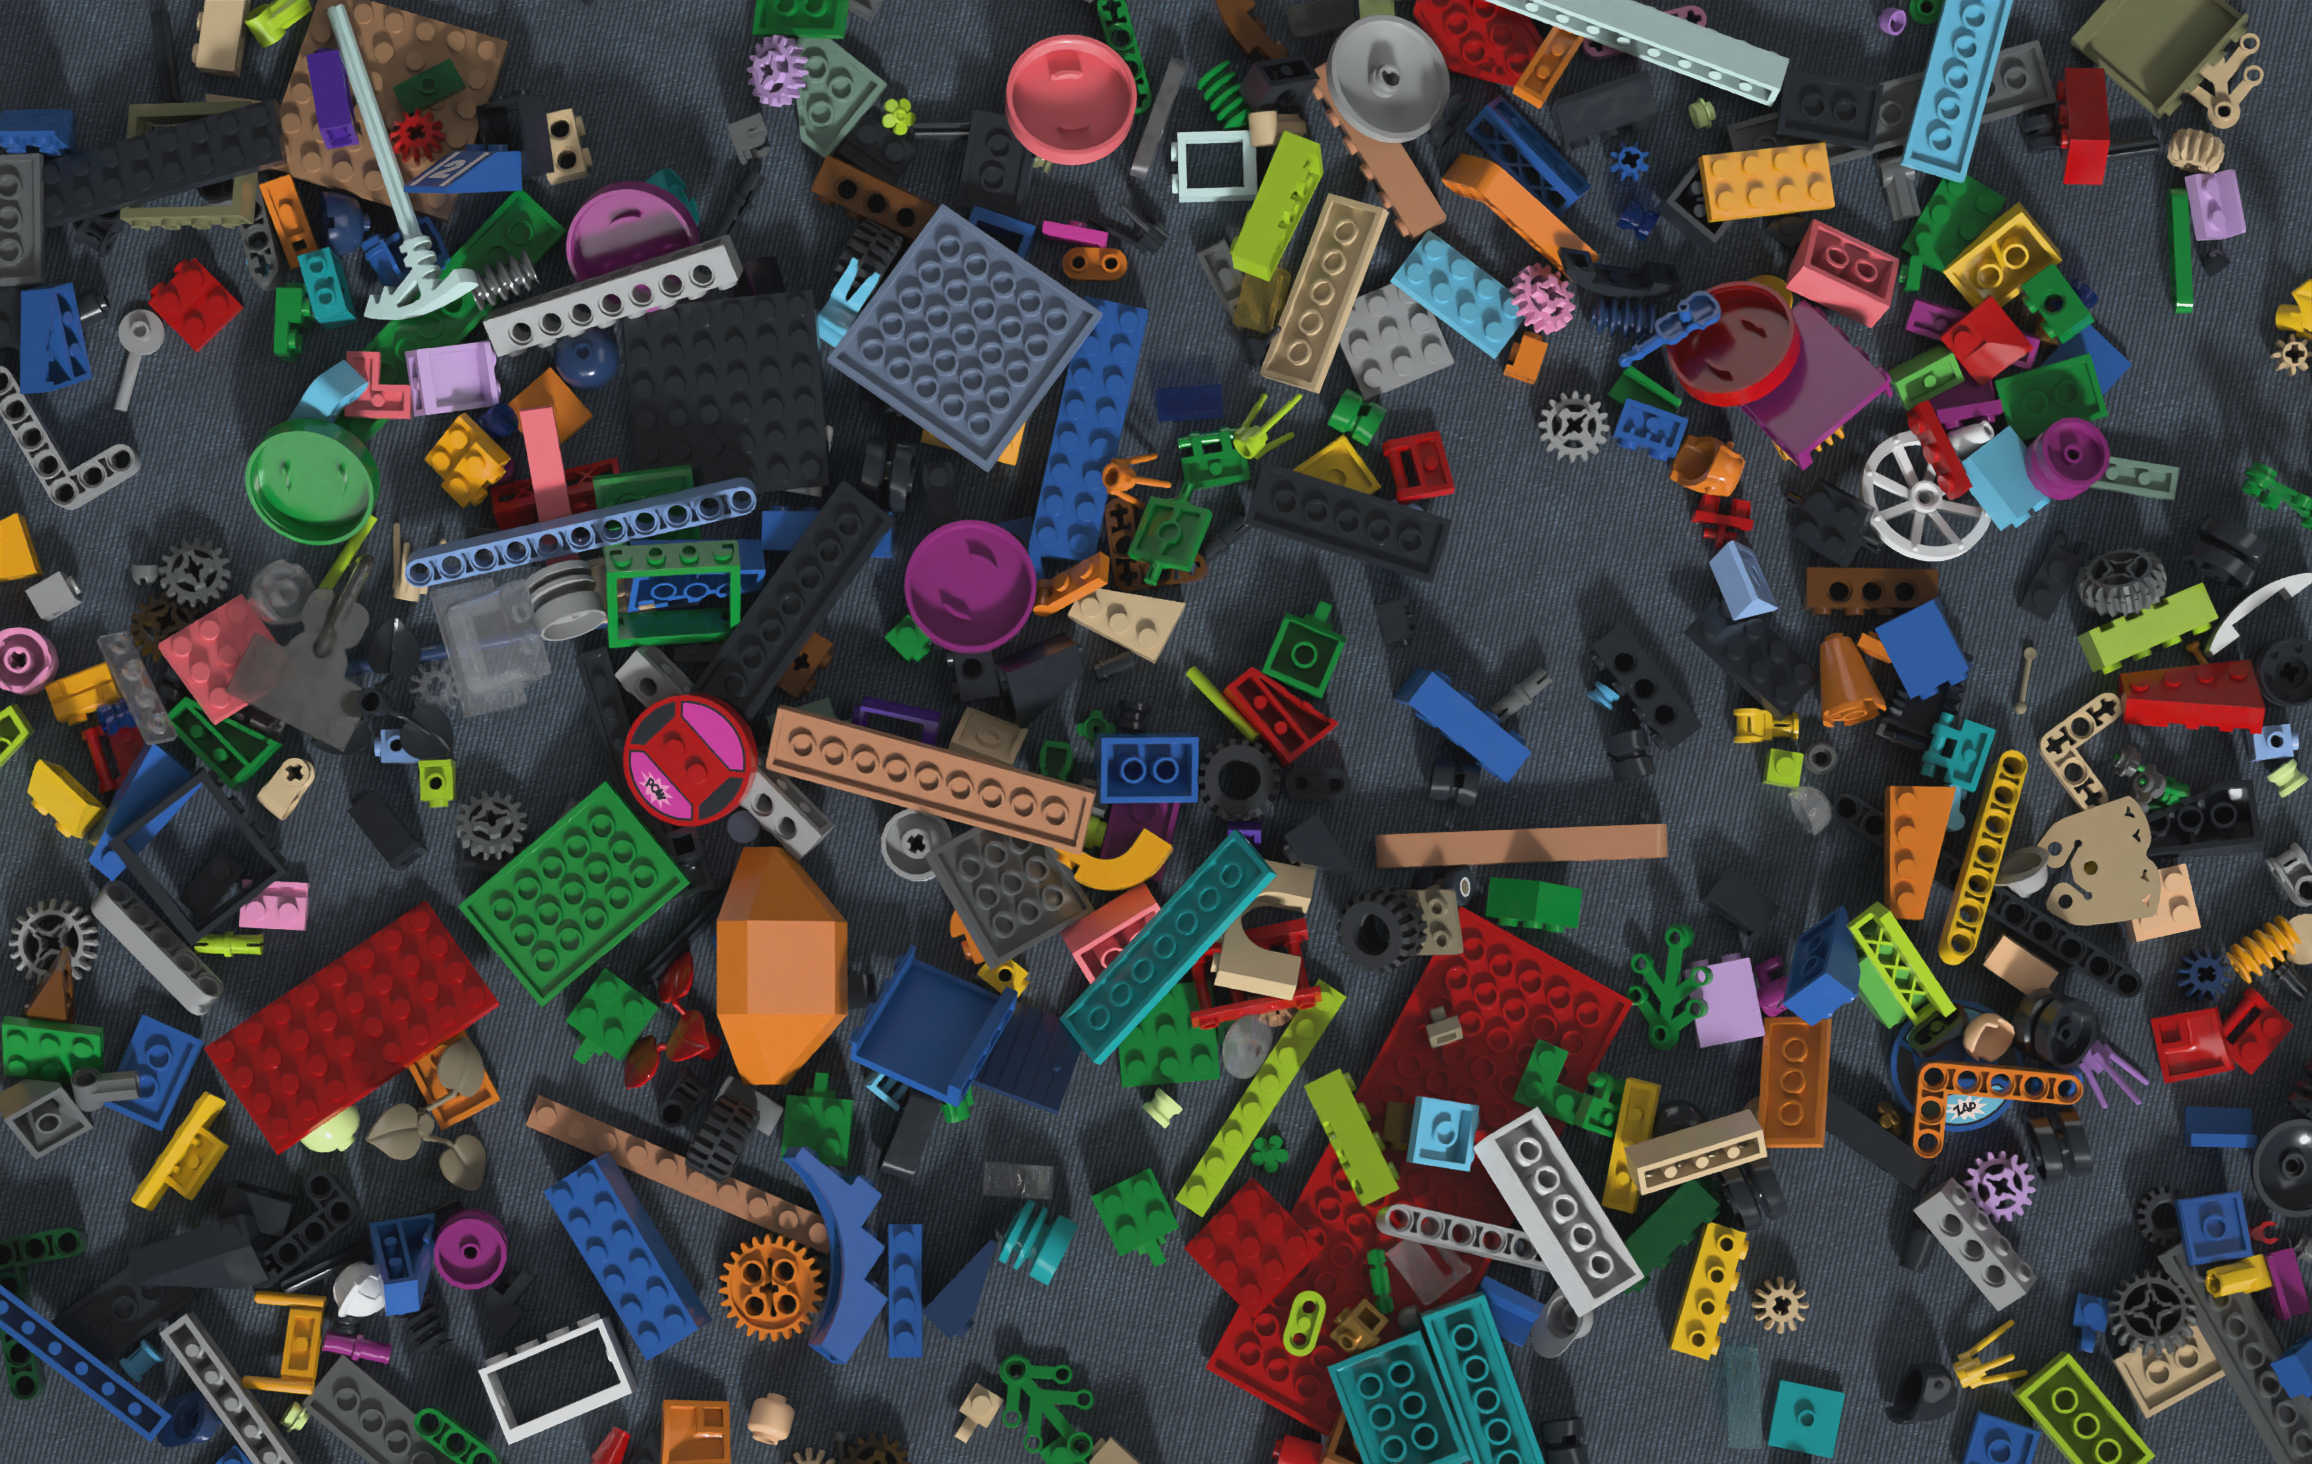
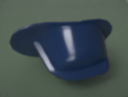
(190, 1421)

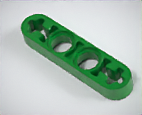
(1128, 52)
(2179, 250)

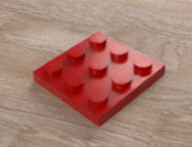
(1253, 1247)

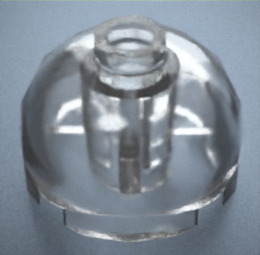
(279, 593)

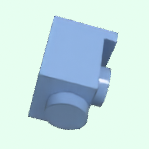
(2260, 745)

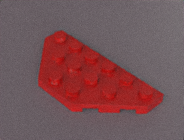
(1480, 38)

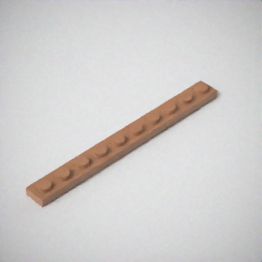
(671, 1171)

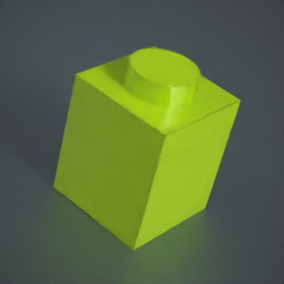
(1782, 768)

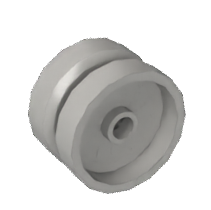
(898, 840)

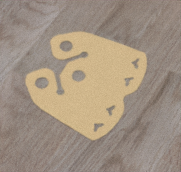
(2120, 861)

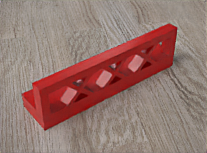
(523, 509)

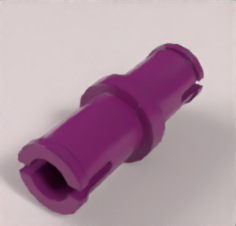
(356, 1347)

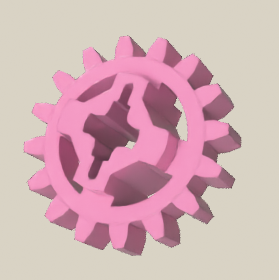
(1542, 298)

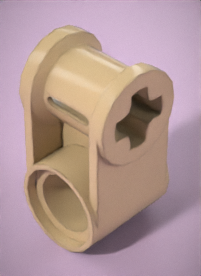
(282, 791)

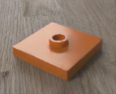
(551, 390)

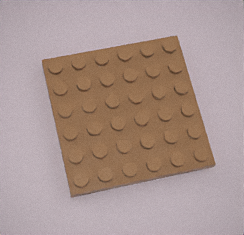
(393, 50)

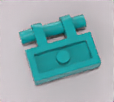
(1967, 756)

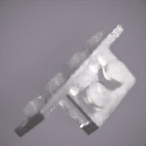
(137, 688)

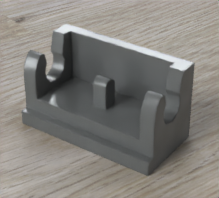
(747, 135)

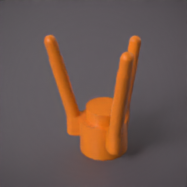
(1119, 478)

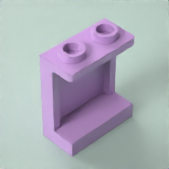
(452, 378)
(1731, 1002)

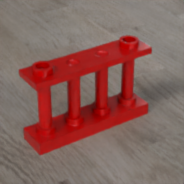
(1289, 934)

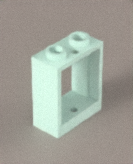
(1179, 180)

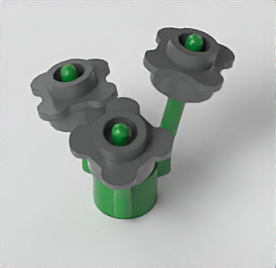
(2148, 783)

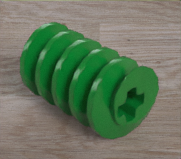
(1225, 97)

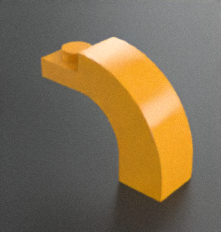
(1124, 872)

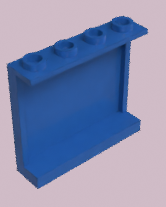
(931, 1029)

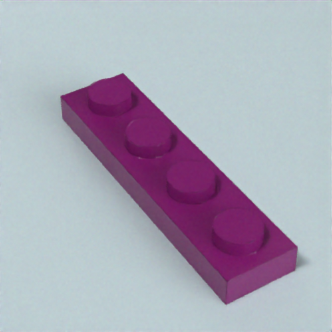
(1933, 319)

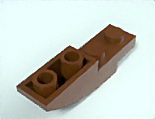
(1246, 31)

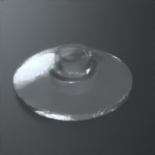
(1247, 1046)

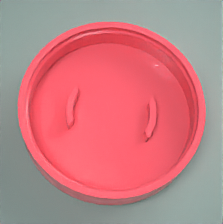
(1070, 99)

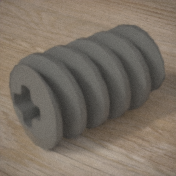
(504, 279)

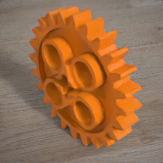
(801, 1286)

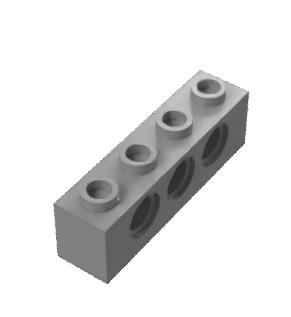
(1977, 1260)

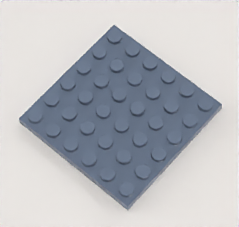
(965, 337)

